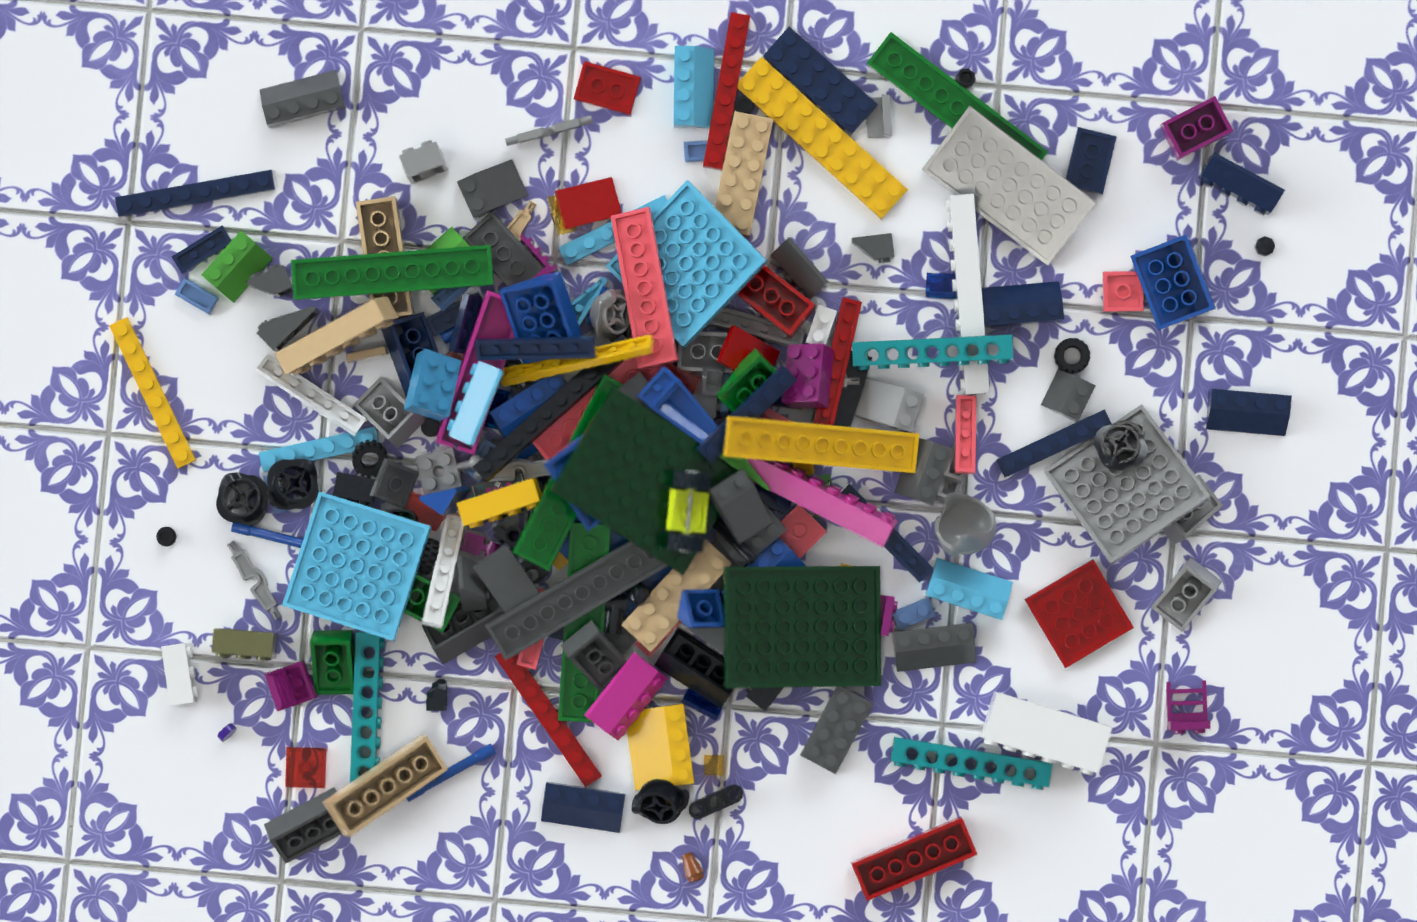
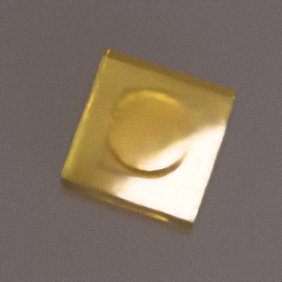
(714, 765)

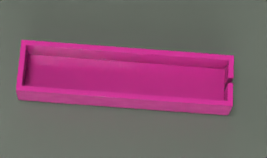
(490, 324)
(826, 500)

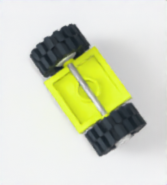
(688, 511)

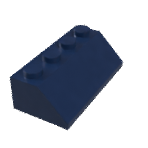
(1241, 184)
(1022, 304)
(404, 341)
(1248, 412)
(583, 807)

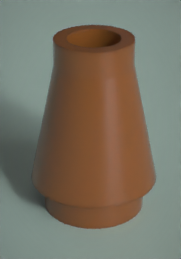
(692, 869)

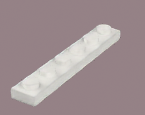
(311, 395)
(443, 571)

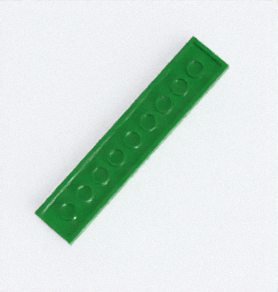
(936, 89)
(392, 272)
(553, 514)
(576, 690)

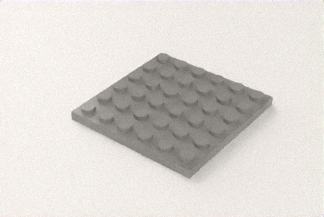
(1130, 504)

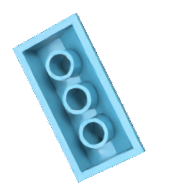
(693, 86)
(475, 403)
(969, 588)

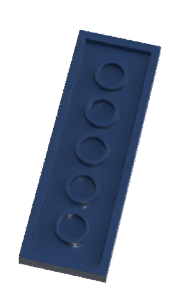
(820, 80)

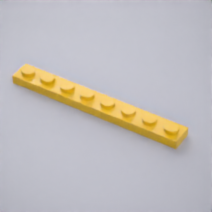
(604, 355)
(152, 392)

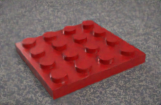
(1079, 613)

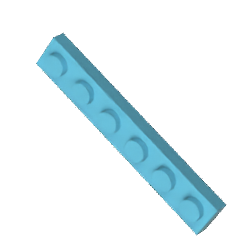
(598, 238)
(318, 448)

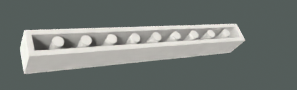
(968, 286)

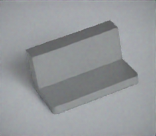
(879, 121)

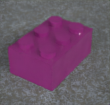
(1196, 128)
(813, 369)

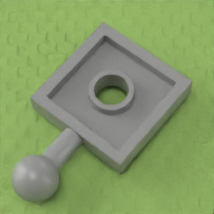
(448, 460)

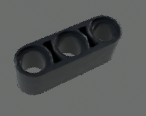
(708, 808)

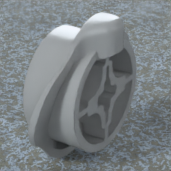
(609, 314)

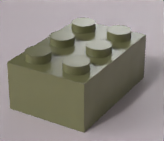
(244, 644)

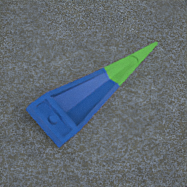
(674, 403)

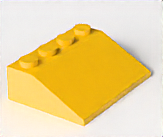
(660, 746)

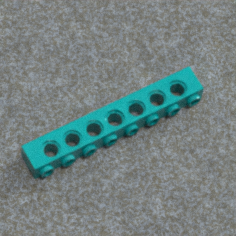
(861, 349)
(363, 641)
(1041, 768)

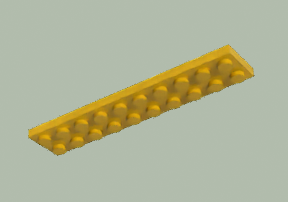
(821, 138)
(821, 444)

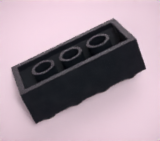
(695, 667)

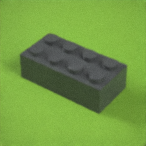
(836, 729)

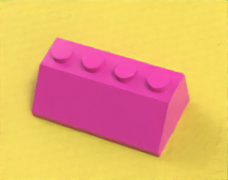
(626, 696)

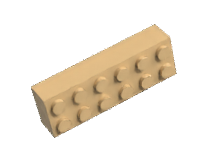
(743, 169)
(382, 234)
(336, 336)
(659, 612)
(385, 785)

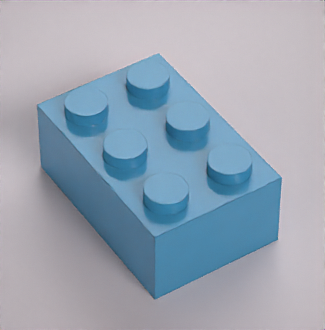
(432, 385)

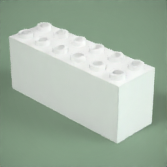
(1045, 733)

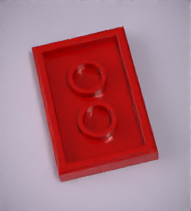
(607, 88)
(587, 203)
(739, 345)

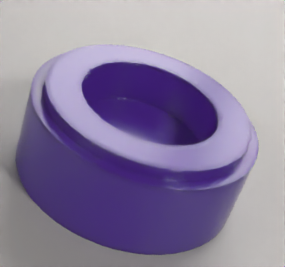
(226, 732)

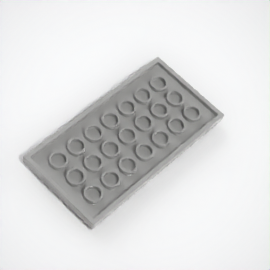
(1009, 185)

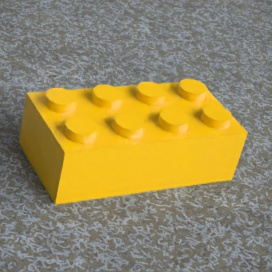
(500, 502)

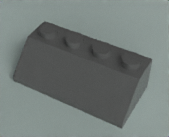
(302, 99)
(463, 630)
(934, 647)
(302, 828)

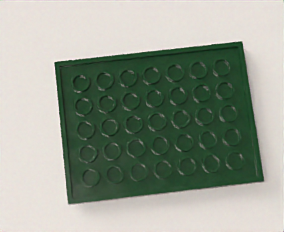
(626, 474)
(802, 626)

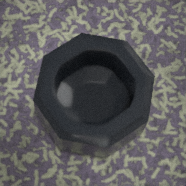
(965, 78)
(1264, 246)

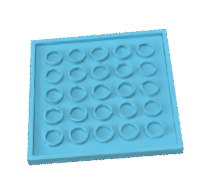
(700, 260)
(357, 566)

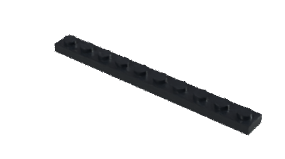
(543, 418)

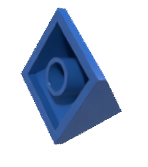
(445, 501)
(701, 608)

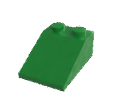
(745, 379)
(418, 598)
(333, 661)

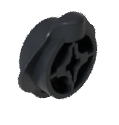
(1128, 428)
(230, 482)
(278, 498)
(660, 801)

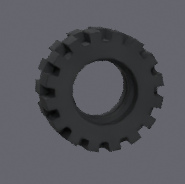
(1072, 343)
(367, 447)
(429, 556)

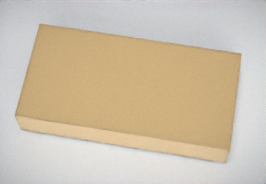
(366, 354)

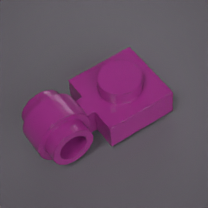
(475, 544)

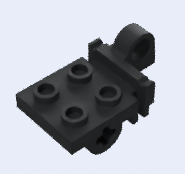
(505, 536)

